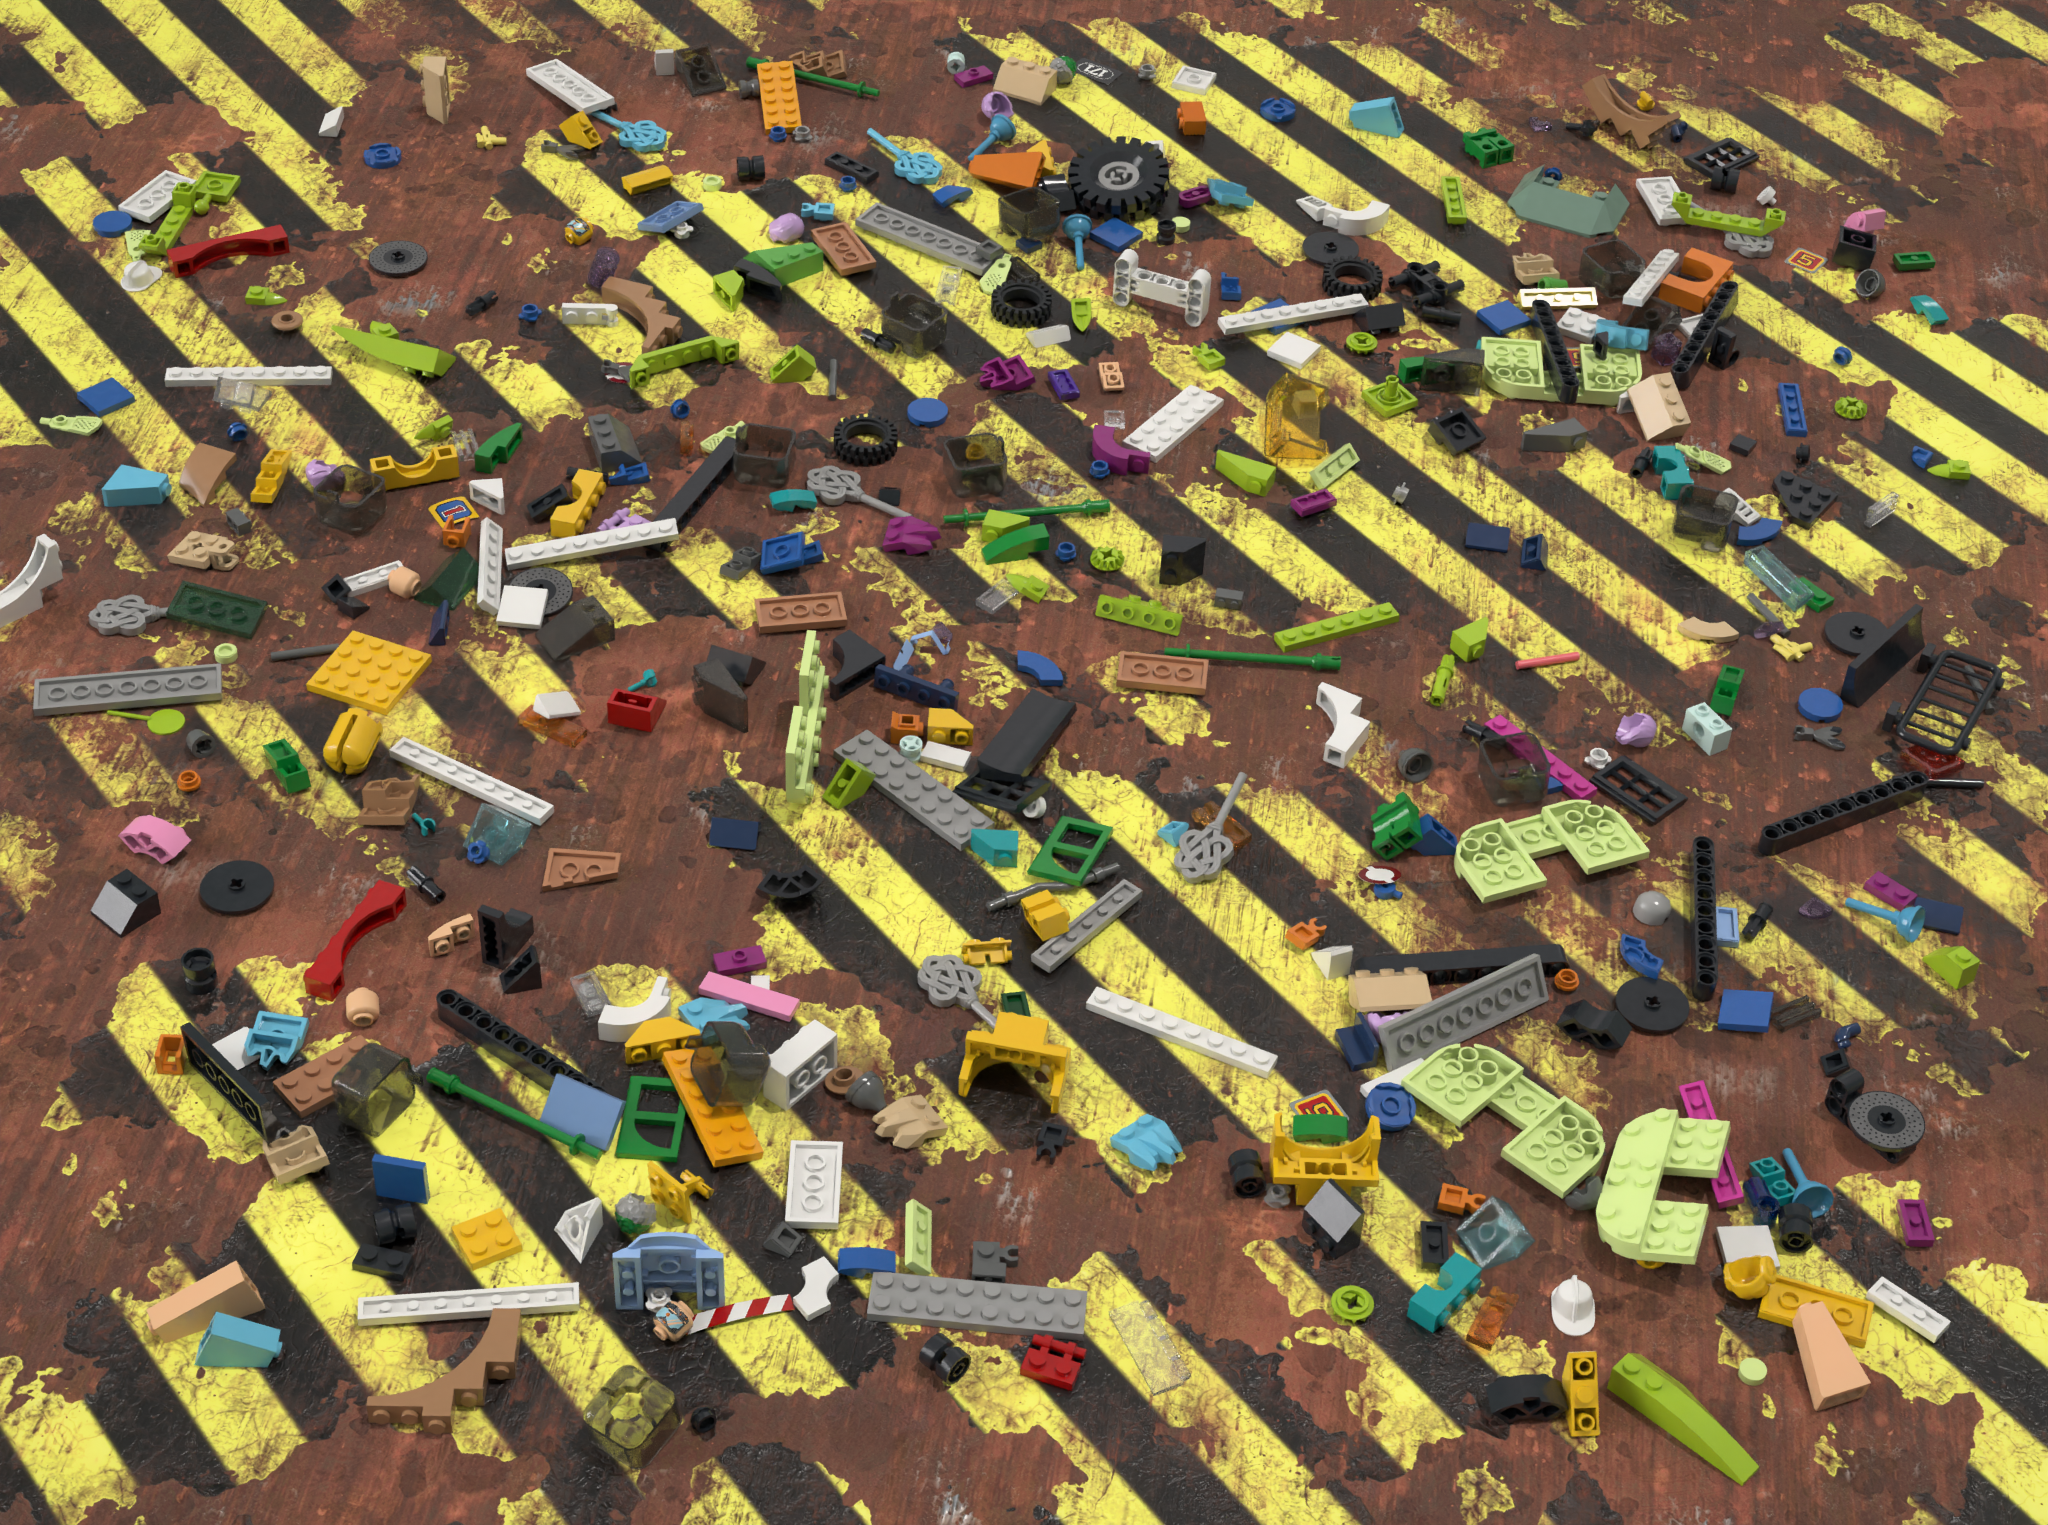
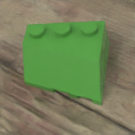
(789, 262)

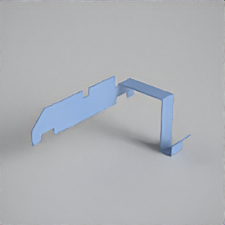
(908, 649)

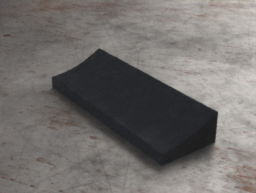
(1883, 658)
(1025, 737)
(231, 1085)

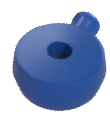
(1387, 891)

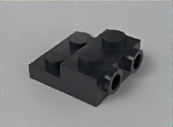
(1456, 431)

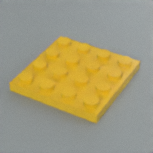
(369, 672)

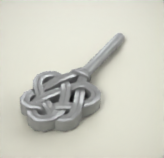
(1746, 244)
(839, 485)
(124, 616)
(1199, 844)
(940, 978)

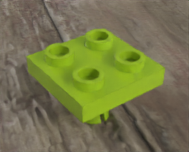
(1389, 397)

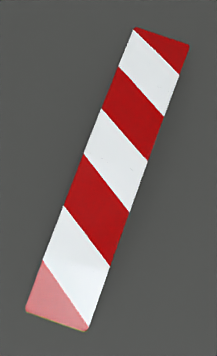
(741, 1310)

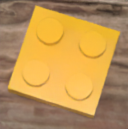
(486, 1239)

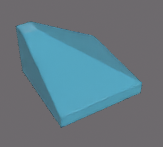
(1173, 832)

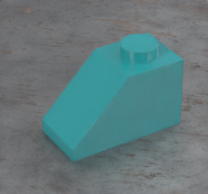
(996, 846)

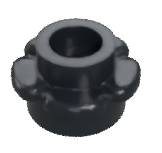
(1803, 452)
(703, 1419)

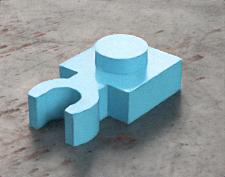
(820, 211)

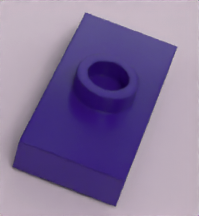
(1063, 384)

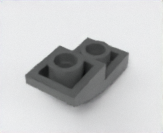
(741, 564)

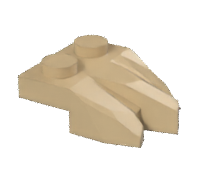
(1533, 268)
(909, 1122)
(295, 1154)

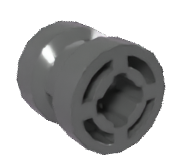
(748, 88)

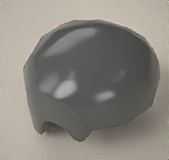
(1585, 1198)

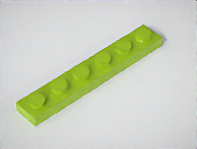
(1336, 627)

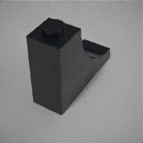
(857, 662)
(503, 934)

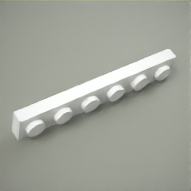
(490, 566)

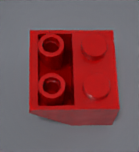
(634, 710)

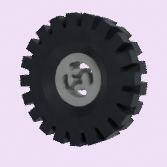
(1119, 179)

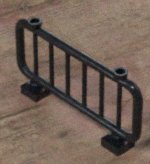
(1927, 659)

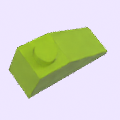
(1246, 473)

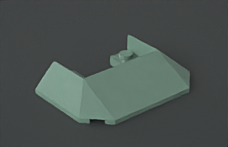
(1542, 203)

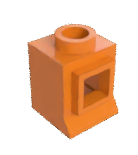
(456, 537)
(905, 725)
(170, 1046)

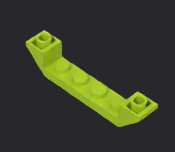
(174, 223)
(1735, 223)
(722, 349)

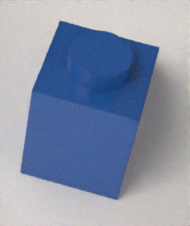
(1436, 838)

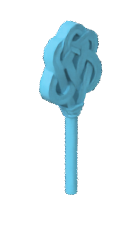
(641, 136)
(916, 167)

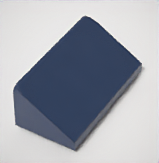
(1487, 537)
(1534, 552)
(440, 625)
(1941, 915)

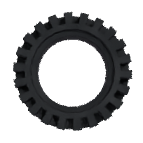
(1352, 267)
(1021, 291)
(865, 454)

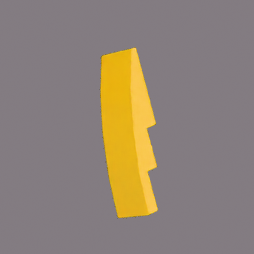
(271, 476)

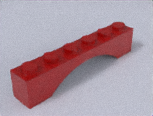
(193, 257)
(379, 907)

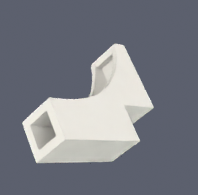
(25, 591)
(1349, 729)

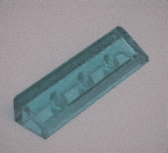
(1777, 577)

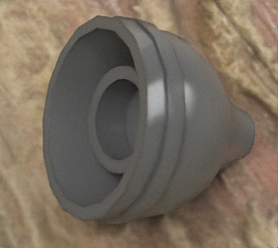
(1870, 283)
(1415, 764)
(867, 1092)

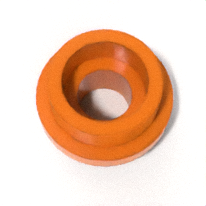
(189, 781)
(1567, 980)

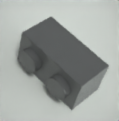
(238, 521)
(1228, 599)
(989, 1271)

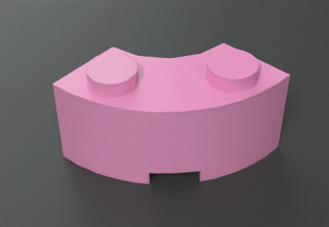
(1867, 220)
(154, 838)

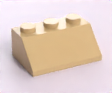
(1025, 80)
(435, 87)
(1659, 407)
(1388, 990)

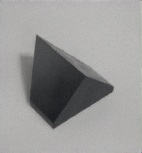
(523, 973)

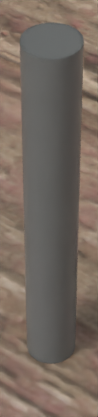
(832, 380)
(1752, 598)
(304, 652)
(1976, 683)

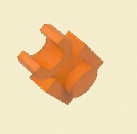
(1305, 935)
(1456, 1199)

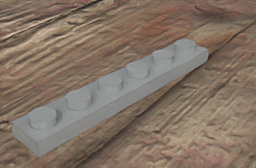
(1087, 926)

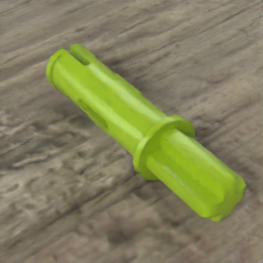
(1444, 674)

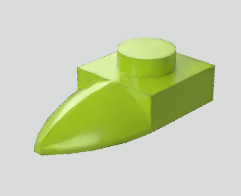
(262, 296)
(1081, 312)
(385, 330)
(438, 429)
(1953, 469)
(1030, 587)

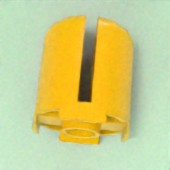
(352, 742)

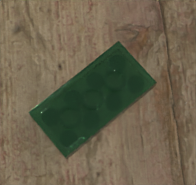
(217, 610)

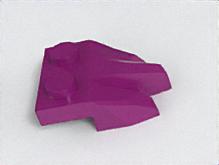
(1007, 374)
(910, 534)

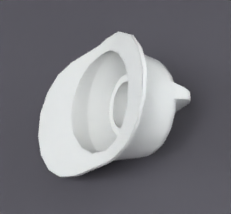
(139, 276)
(1573, 1307)

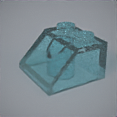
(500, 831)
(1495, 1234)

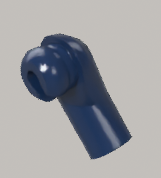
(1678, 130)
(1844, 1033)

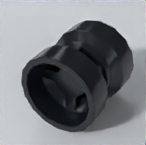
(1166, 232)

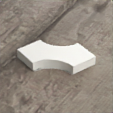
(818, 1279)

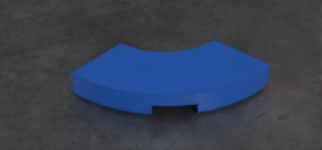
(1758, 533)
(1040, 667)
(1638, 956)

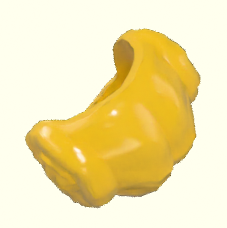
(1750, 1276)

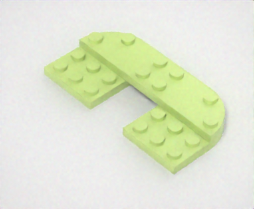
(1517, 371)
(806, 724)
(1499, 855)
(1558, 1137)
(1644, 1152)

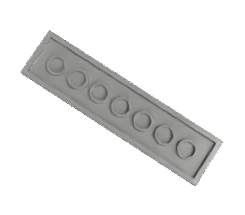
(924, 237)
(127, 689)
(915, 789)
(1464, 1012)
(977, 1305)

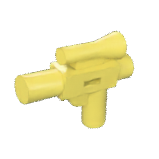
(489, 140)
(1789, 649)

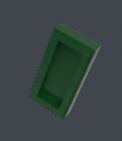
(1015, 1002)

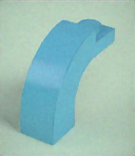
(1622, 336)

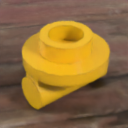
(1645, 102)

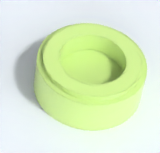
(712, 183)
(1182, 224)
(226, 653)
(1752, 1371)

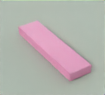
(751, 996)

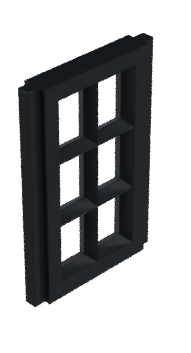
(1693, 159)
(1037, 786)
(1628, 801)

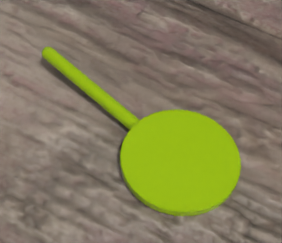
(161, 722)

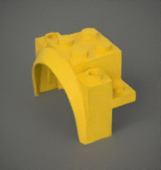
(1018, 1041)
(1312, 1166)

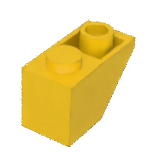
(580, 131)
(949, 727)

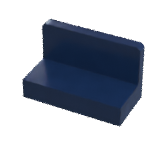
(734, 833)
(1358, 1044)

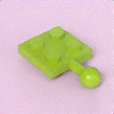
(214, 187)

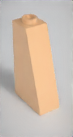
(193, 1308)
(1827, 1359)

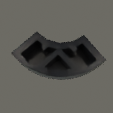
(1058, 187)
(789, 886)
(1594, 1025)
(1526, 1397)

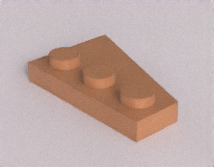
(579, 867)

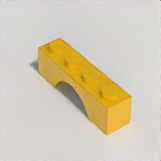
(439, 465)
(571, 518)

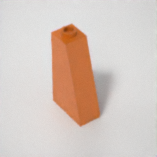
(1009, 169)

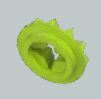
(1361, 342)
(1851, 407)
(1113, 558)
(1345, 1296)

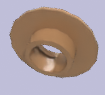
(287, 320)
(835, 1082)

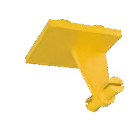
(672, 1193)

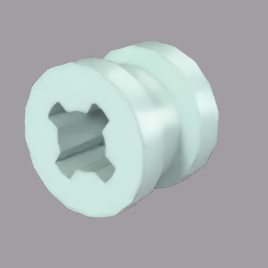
(957, 58)
(911, 748)

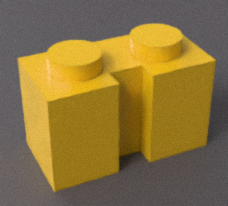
(1046, 915)

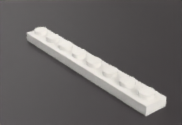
(1651, 278)
(1292, 314)
(256, 375)
(591, 544)
(472, 781)
(1182, 1032)
(467, 1303)

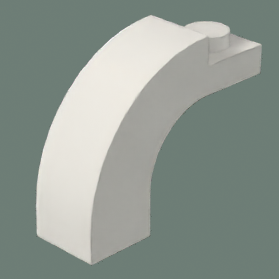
(1357, 222)
(620, 1023)

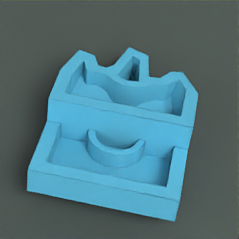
(1228, 193)
(702, 1010)
(276, 1037)
(1147, 1142)

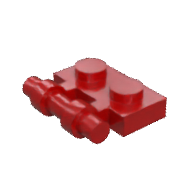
(1051, 1368)

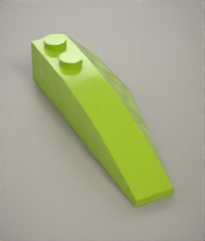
(401, 353)
(1680, 1414)

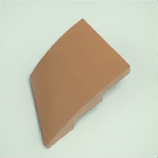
(818, 63)
(205, 472)
(388, 801)

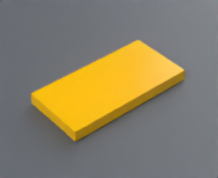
(1849, 1312)

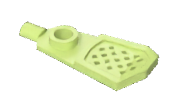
(133, 239)
(996, 274)
(80, 424)
(714, 440)
(1708, 459)

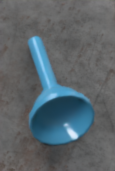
(1000, 129)
(1077, 229)
(1907, 922)
(1810, 1193)

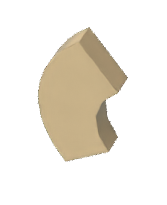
(1698, 629)

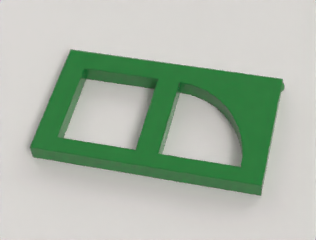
(1045, 866)
(630, 1143)

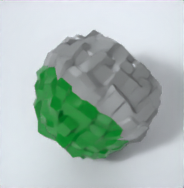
(1065, 69)
(634, 1214)

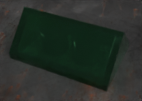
(450, 580)

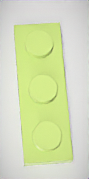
(1334, 466)
(918, 1238)

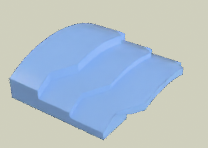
(668, 1261)

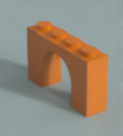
(1696, 295)

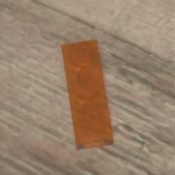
(555, 728)

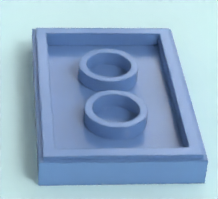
(670, 216)
(584, 1110)

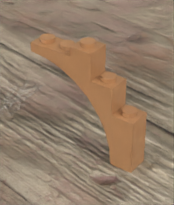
(1612, 108)
(641, 303)
(464, 1386)

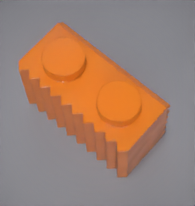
(1192, 118)

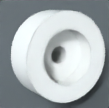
(1767, 196)
(1036, 808)

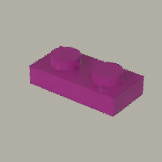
(1890, 891)
(1915, 1223)

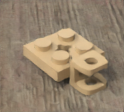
(203, 549)

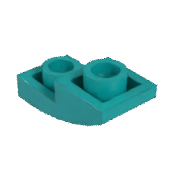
(1933, 311)
(787, 499)
(1774, 1177)

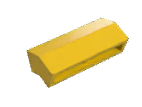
(647, 179)

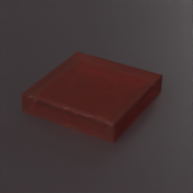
(1930, 762)

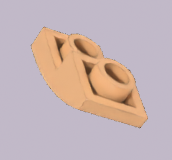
(1110, 376)
(457, 930)

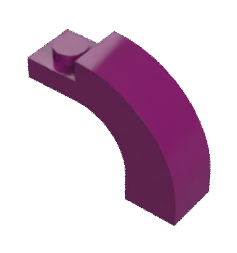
(1118, 458)

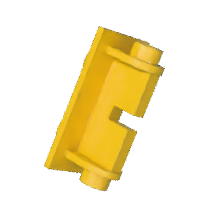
(997, 949)

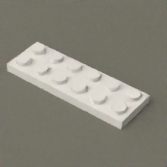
(570, 86)
(1173, 422)

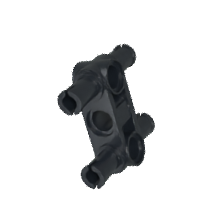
(1426, 284)

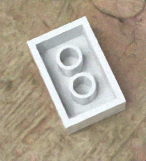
(800, 1064)

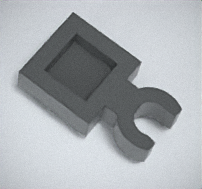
(992, 1252)

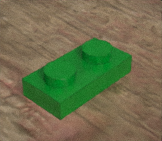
(1913, 261)
(1820, 600)

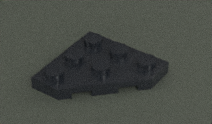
(1802, 499)

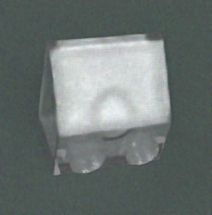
(240, 394)

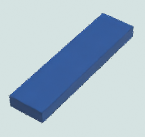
(1792, 410)

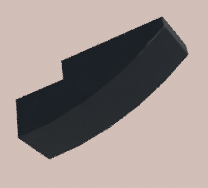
(759, 280)

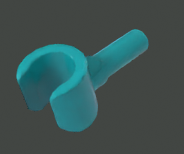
(649, 680)
(426, 823)

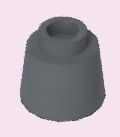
(200, 743)

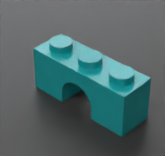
(1671, 464)
(1434, 1307)

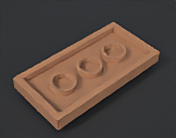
(843, 248)
(800, 612)
(1162, 673)
(310, 1085)

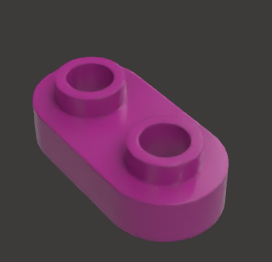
(1194, 196)

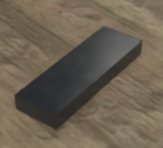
(851, 167)

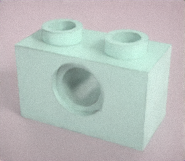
(1707, 728)

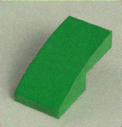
(1324, 1126)

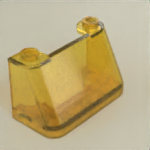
(1294, 419)

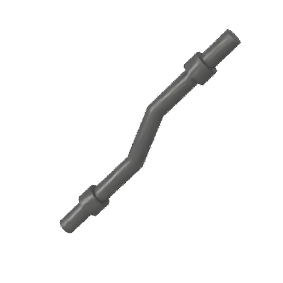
(1010, 898)

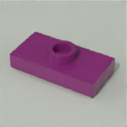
(973, 76)
(1313, 502)
(740, 960)

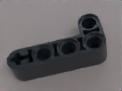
(1839, 1096)

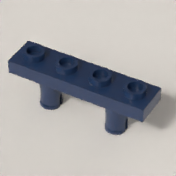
(906, 685)

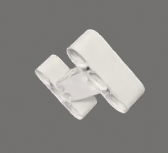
(1134, 280)

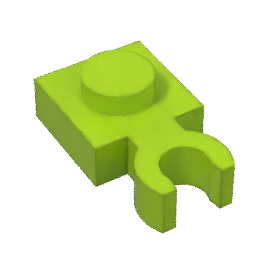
(1208, 358)

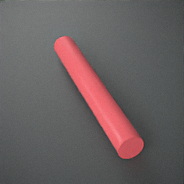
(1548, 660)

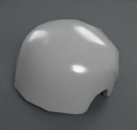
(1652, 908)

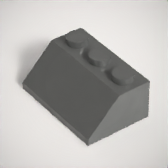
(612, 443)

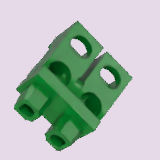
(1488, 147)
(1394, 824)

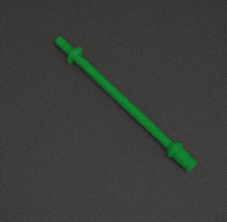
(861, 89)
(1087, 507)
(1317, 661)
(452, 1085)

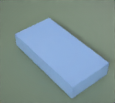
(1727, 927)

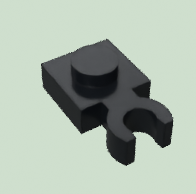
(1051, 1139)

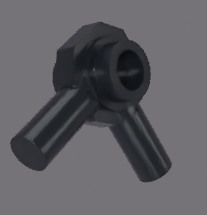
(1588, 127)

